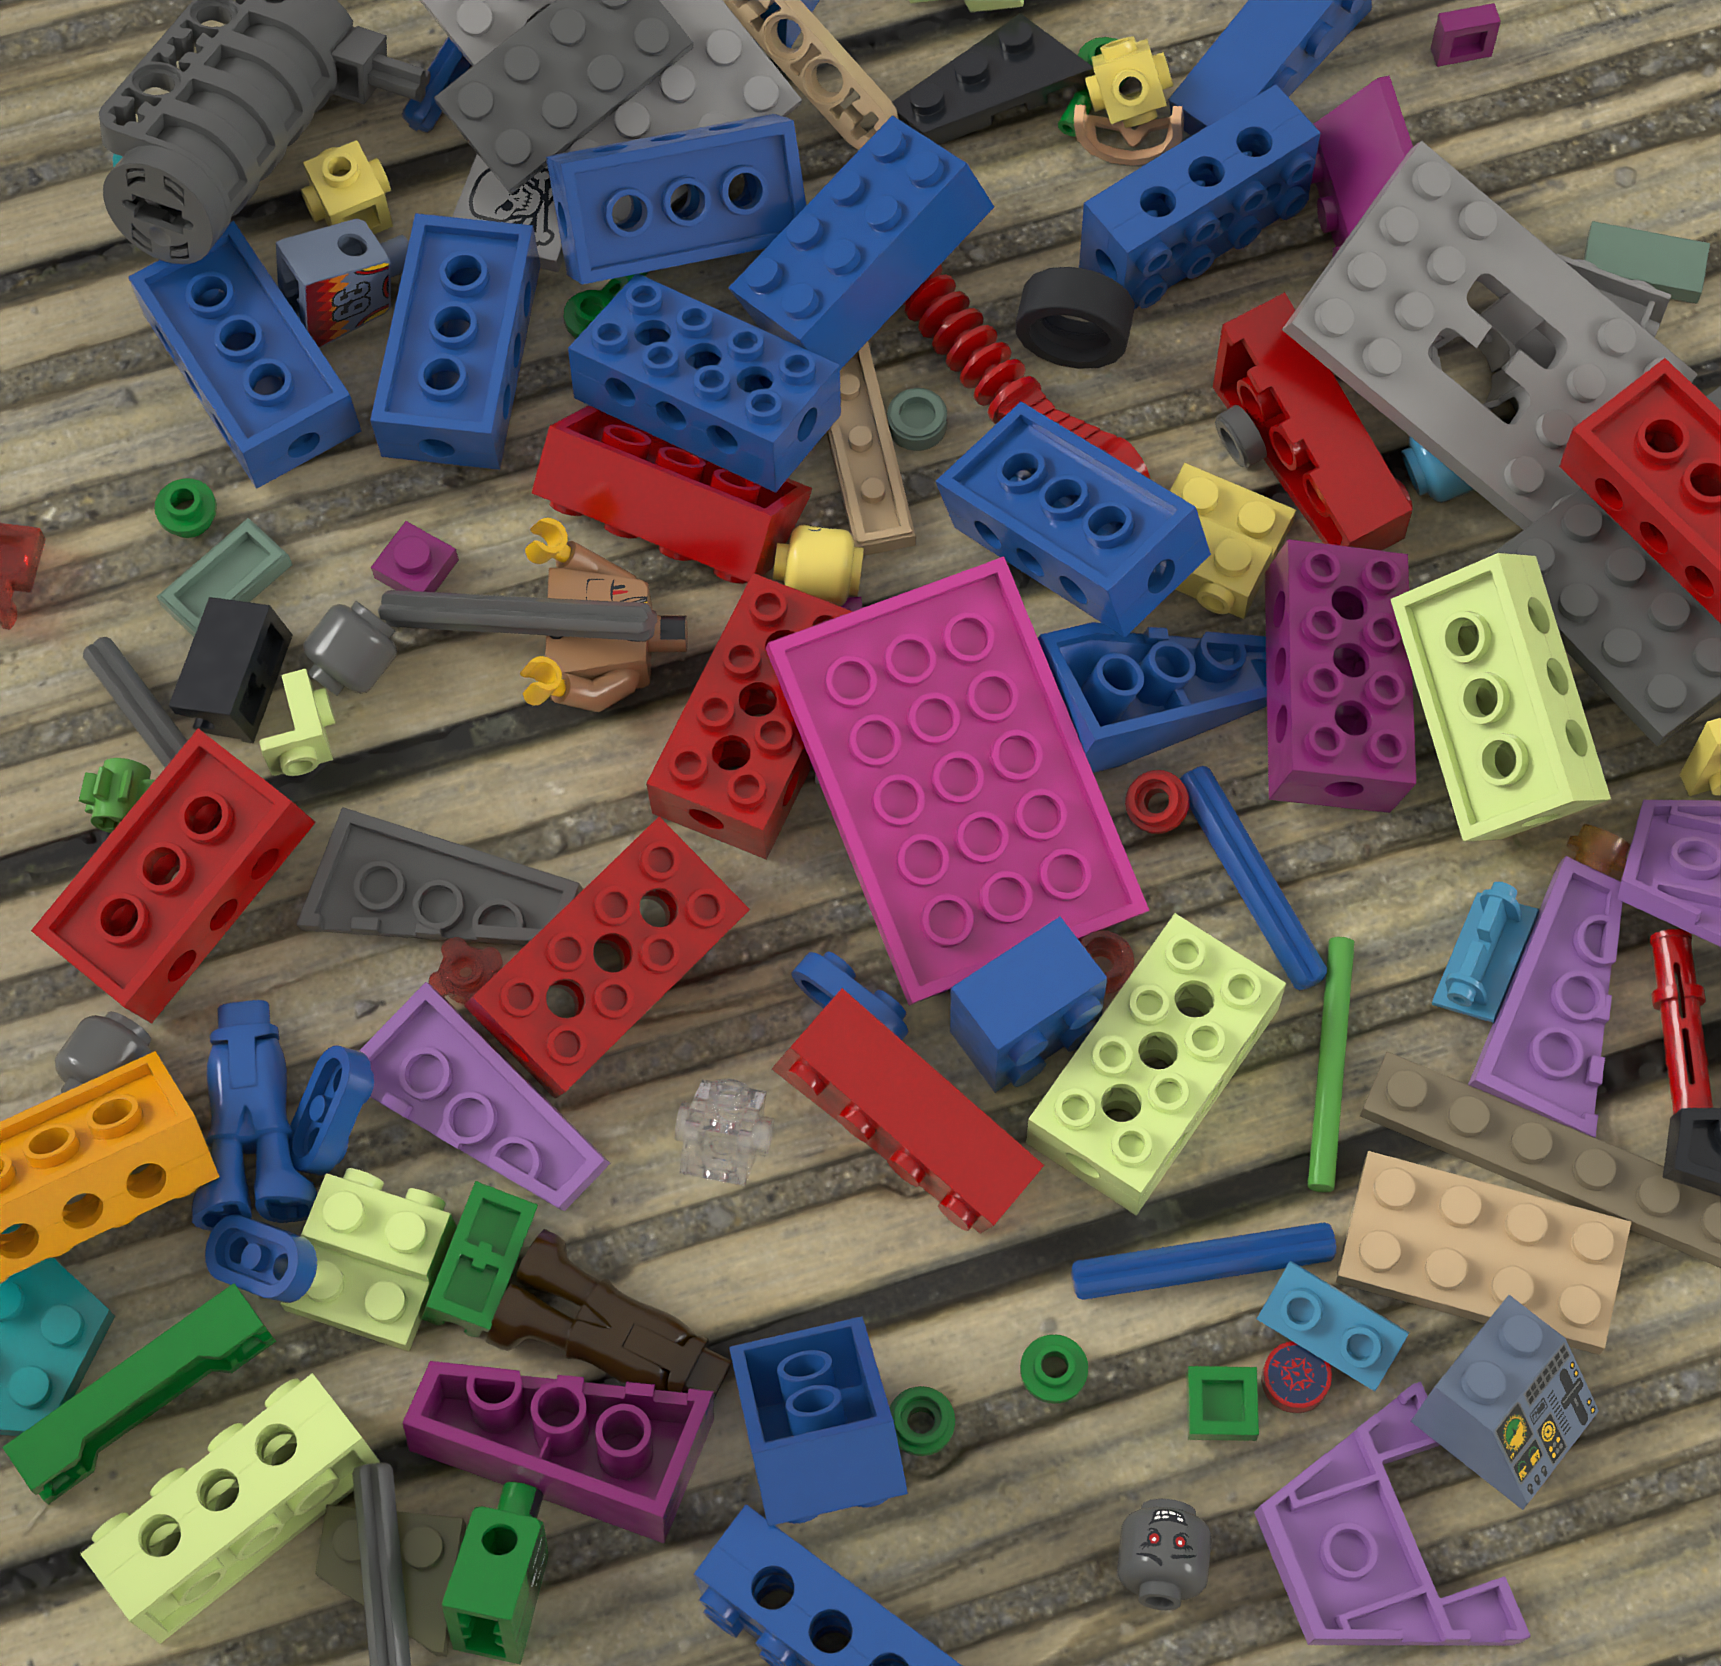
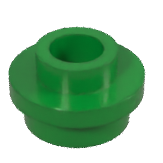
(190, 521)
(1054, 1389)
(928, 1401)

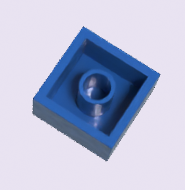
(1028, 1005)

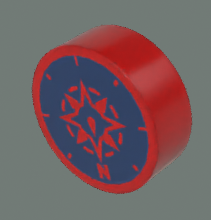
(1295, 1378)

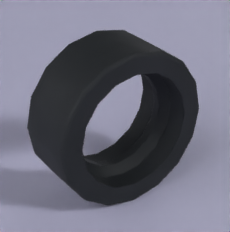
(1080, 295)

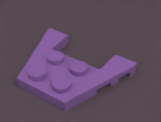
(1677, 865)
(1354, 1558)

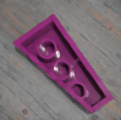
(581, 1443)

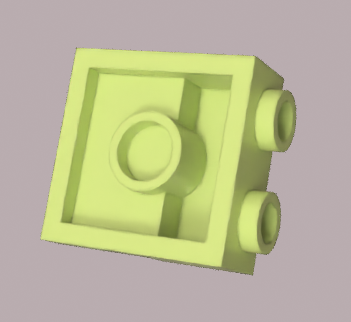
(373, 1257)

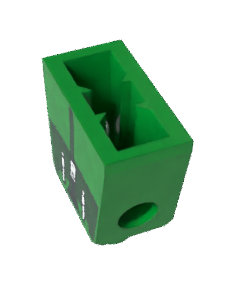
(498, 1576)

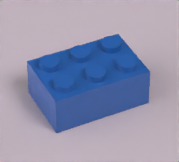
(818, 1422)

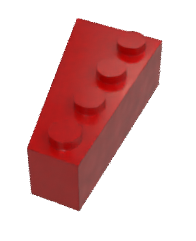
(1310, 431)
(908, 1114)

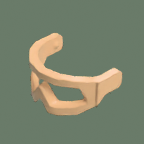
(1086, 135)

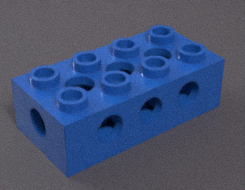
(650, 170)
(1201, 198)
(456, 341)
(247, 357)
(705, 381)
(1107, 542)
(763, 1559)

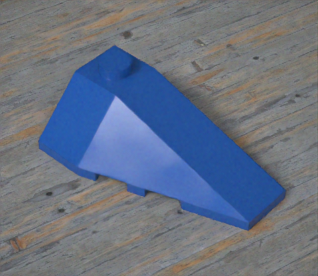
(1152, 686)

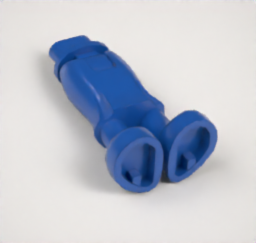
(249, 1118)

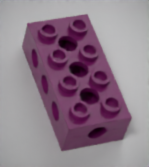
(1338, 678)

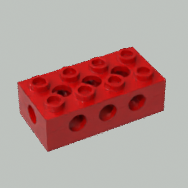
(1657, 473)
(721, 731)
(134, 870)
(652, 958)

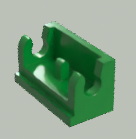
(480, 1259)

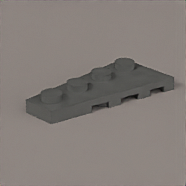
(422, 887)

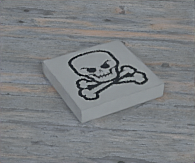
(529, 205)

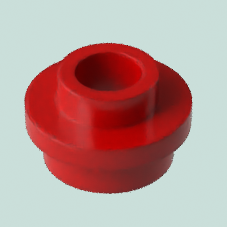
(1144, 788)

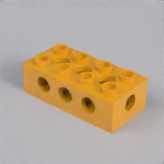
(96, 1158)

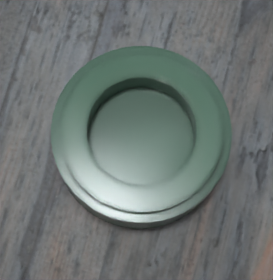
(917, 419)

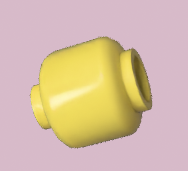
(820, 563)

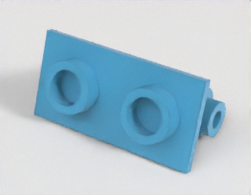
(1486, 953)
(1332, 1326)

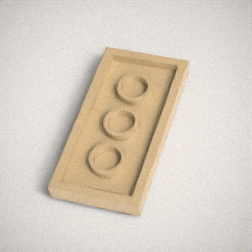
(1474, 1243)

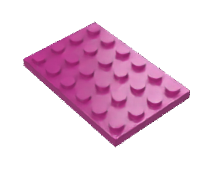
(955, 776)

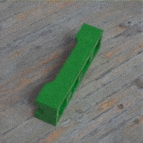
(67, 1441)

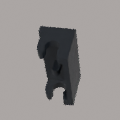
(231, 668)

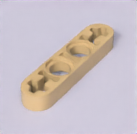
(802, 65)

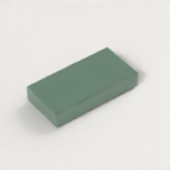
(1659, 259)
(231, 570)

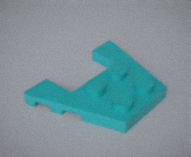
(46, 1341)

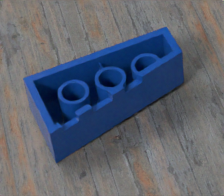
(1261, 48)

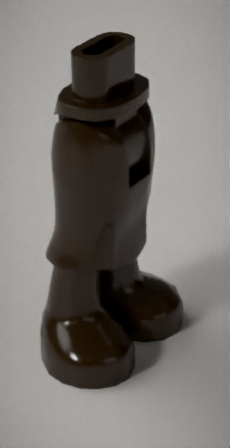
(610, 1328)

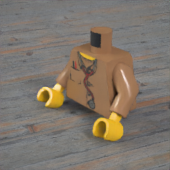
(593, 670)

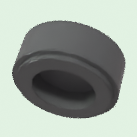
(1240, 436)

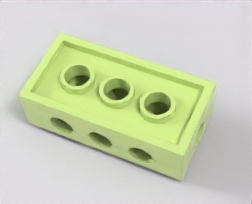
(1500, 697)
(1144, 1022)
(221, 1542)

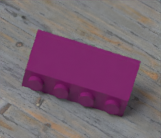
(1357, 156)

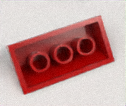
(665, 495)

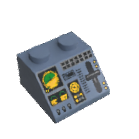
(1510, 1403)

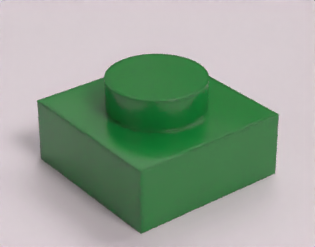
(1222, 1403)

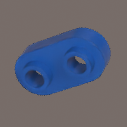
(825, 976)
(330, 1109)
(261, 1258)

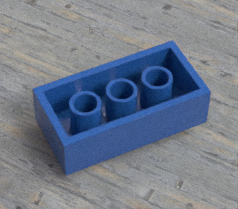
(863, 244)

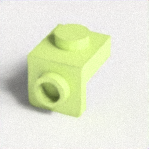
(307, 745)

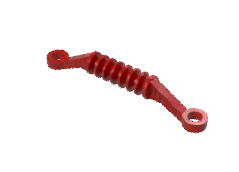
(988, 365)

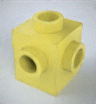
(1129, 59)
(347, 188)

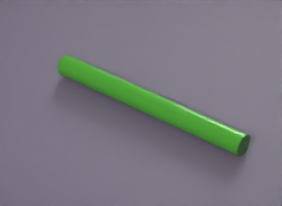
(1331, 1065)

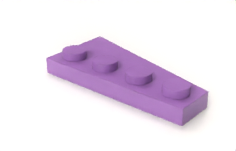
(1555, 1011)
(464, 1091)

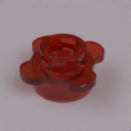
(458, 956)

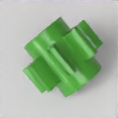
(114, 791)

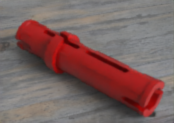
(1675, 957)

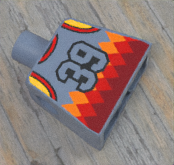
(338, 277)

